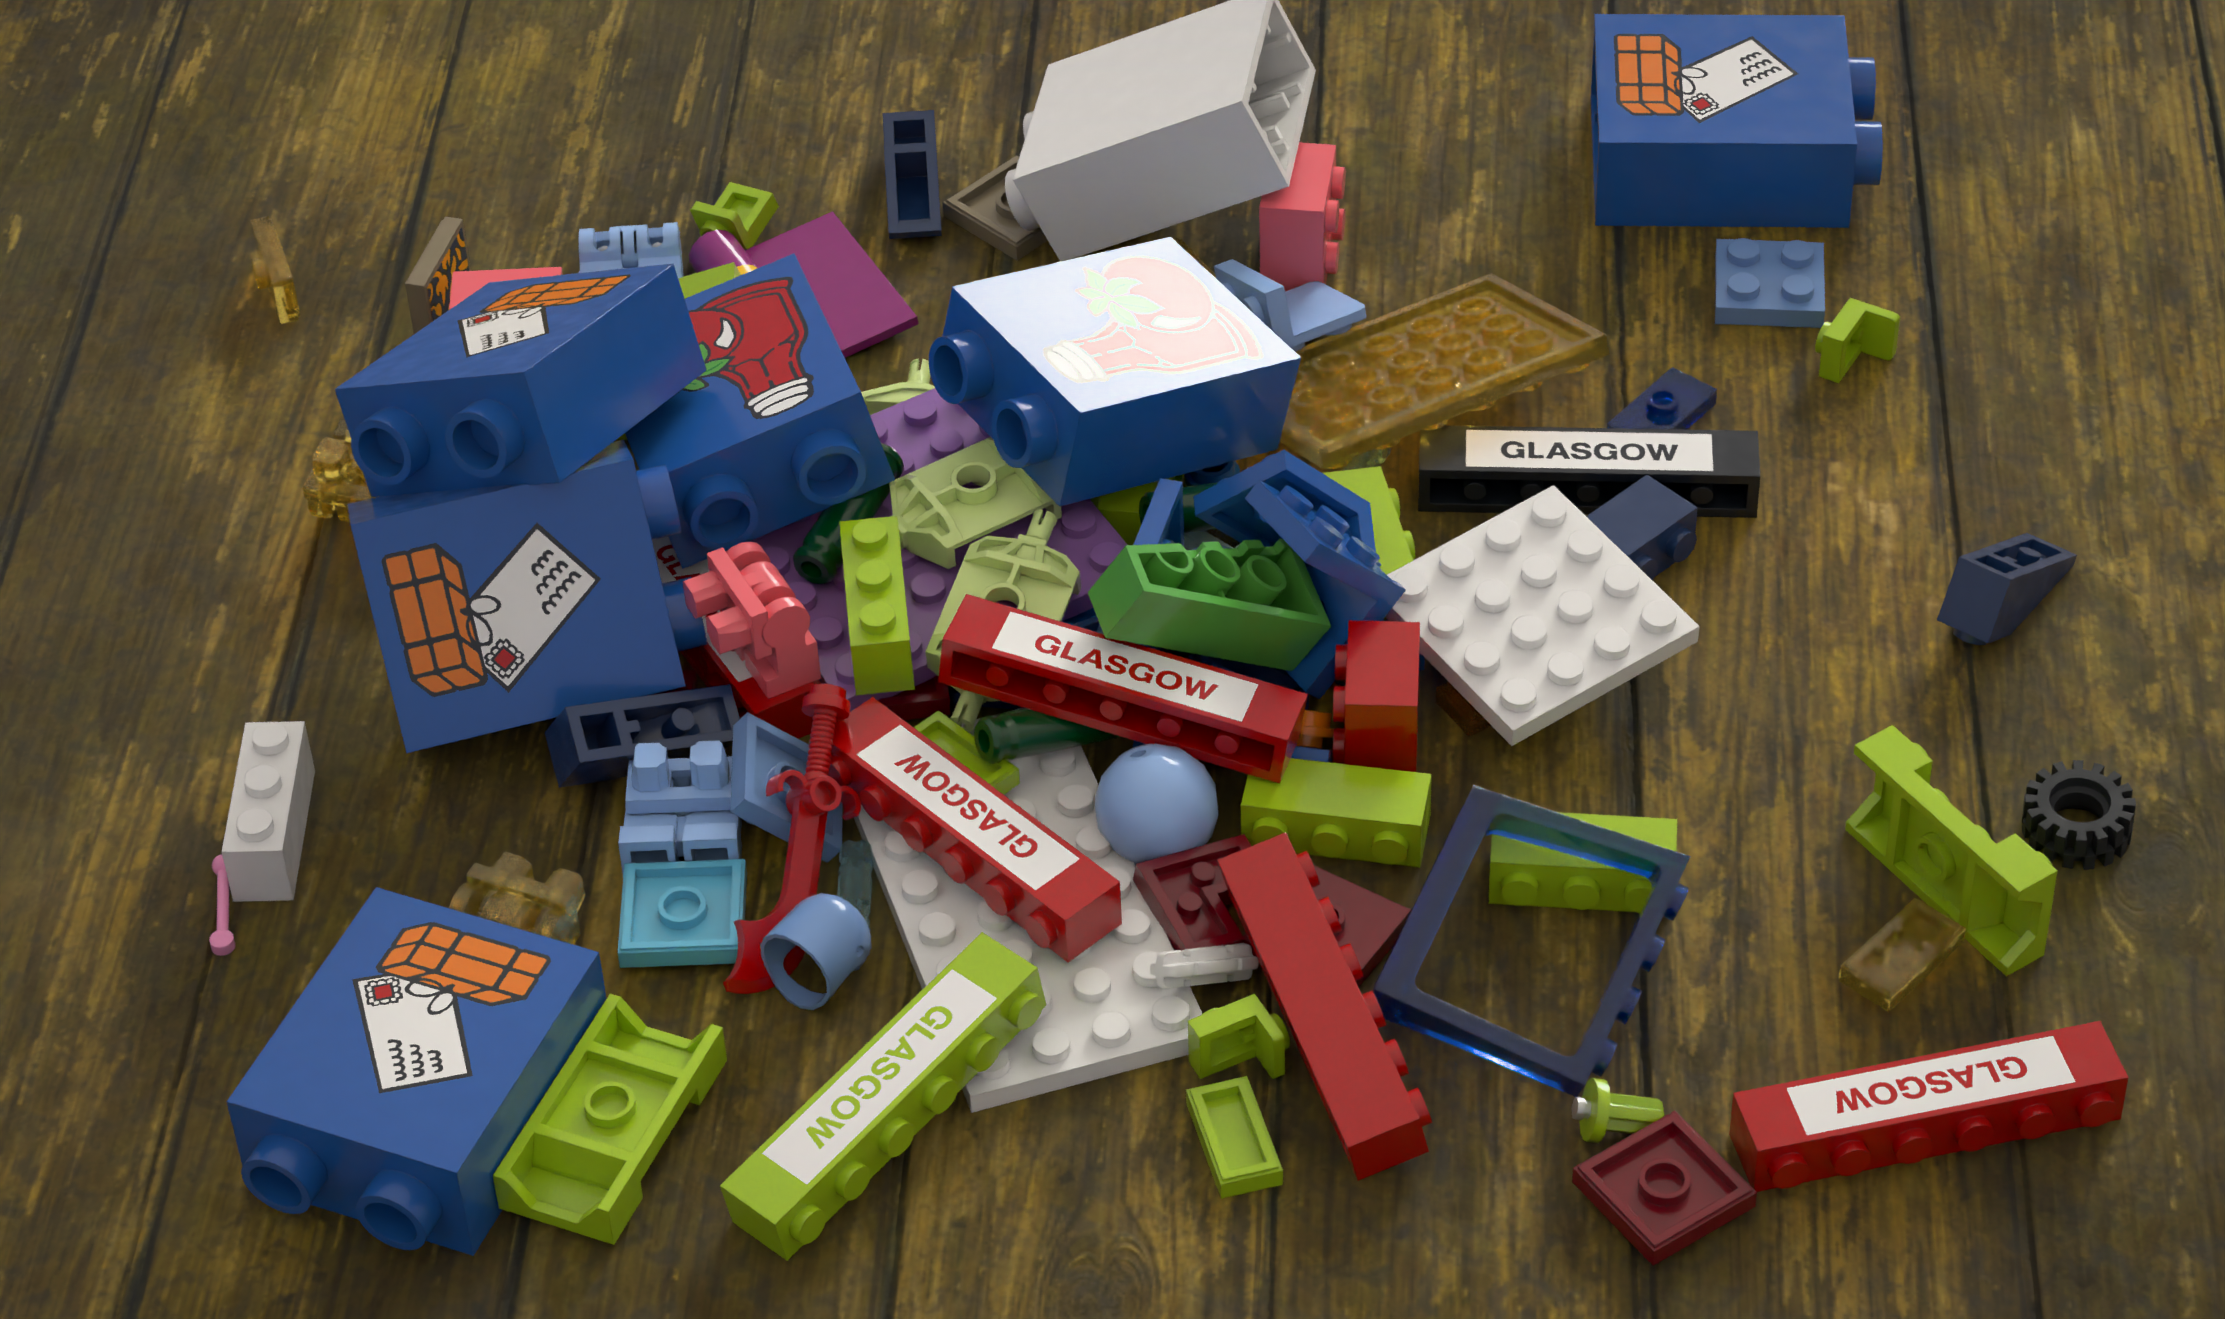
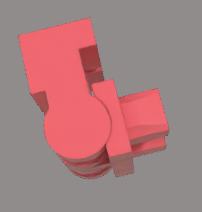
(757, 617)

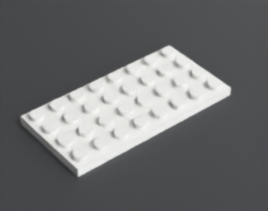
(1101, 1005)

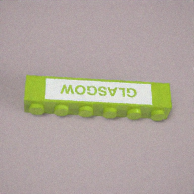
(884, 1096)

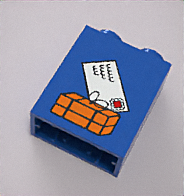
(1730, 121)
(521, 381)
(524, 597)
(412, 1070)

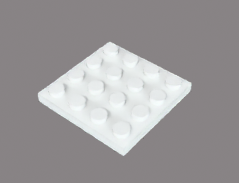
(1537, 614)

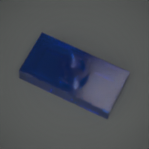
(1669, 403)

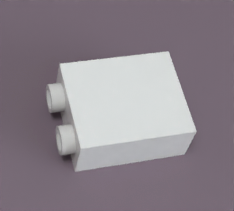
(1162, 127)

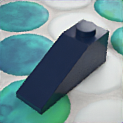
(2001, 587)
(600, 738)

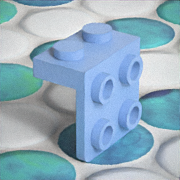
(1291, 314)

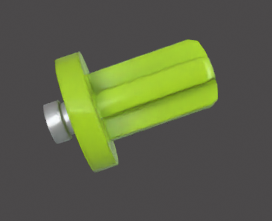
(1612, 1112)

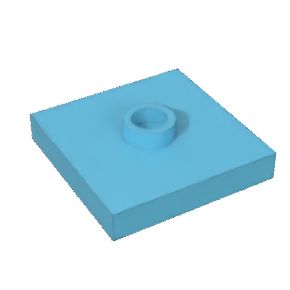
(681, 912)

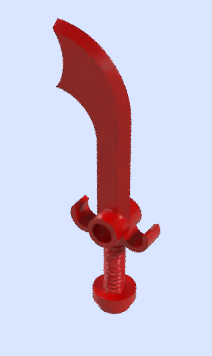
(809, 805)

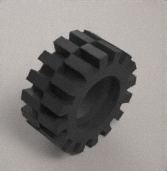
(2084, 791)

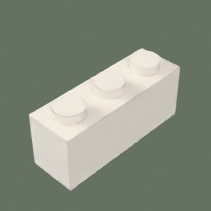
(268, 811)

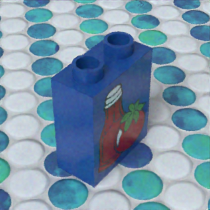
(1113, 370)
(769, 422)

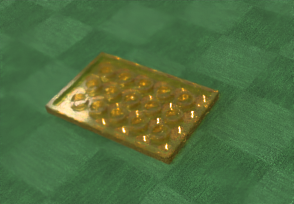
(1429, 366)

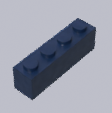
(1649, 525)

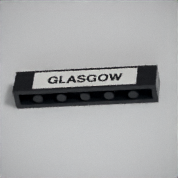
(1504, 465)

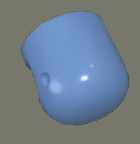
(828, 932)

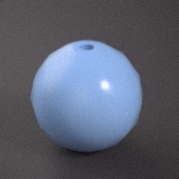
(1155, 803)

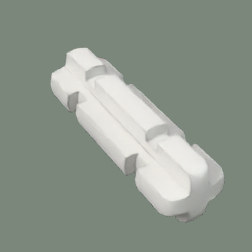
(1204, 965)

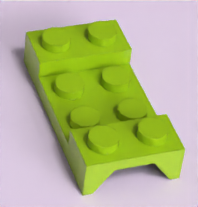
(1949, 862)
(605, 1122)

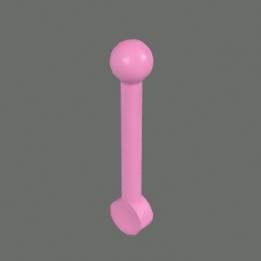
(222, 939)

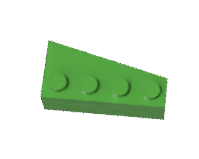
(1213, 601)

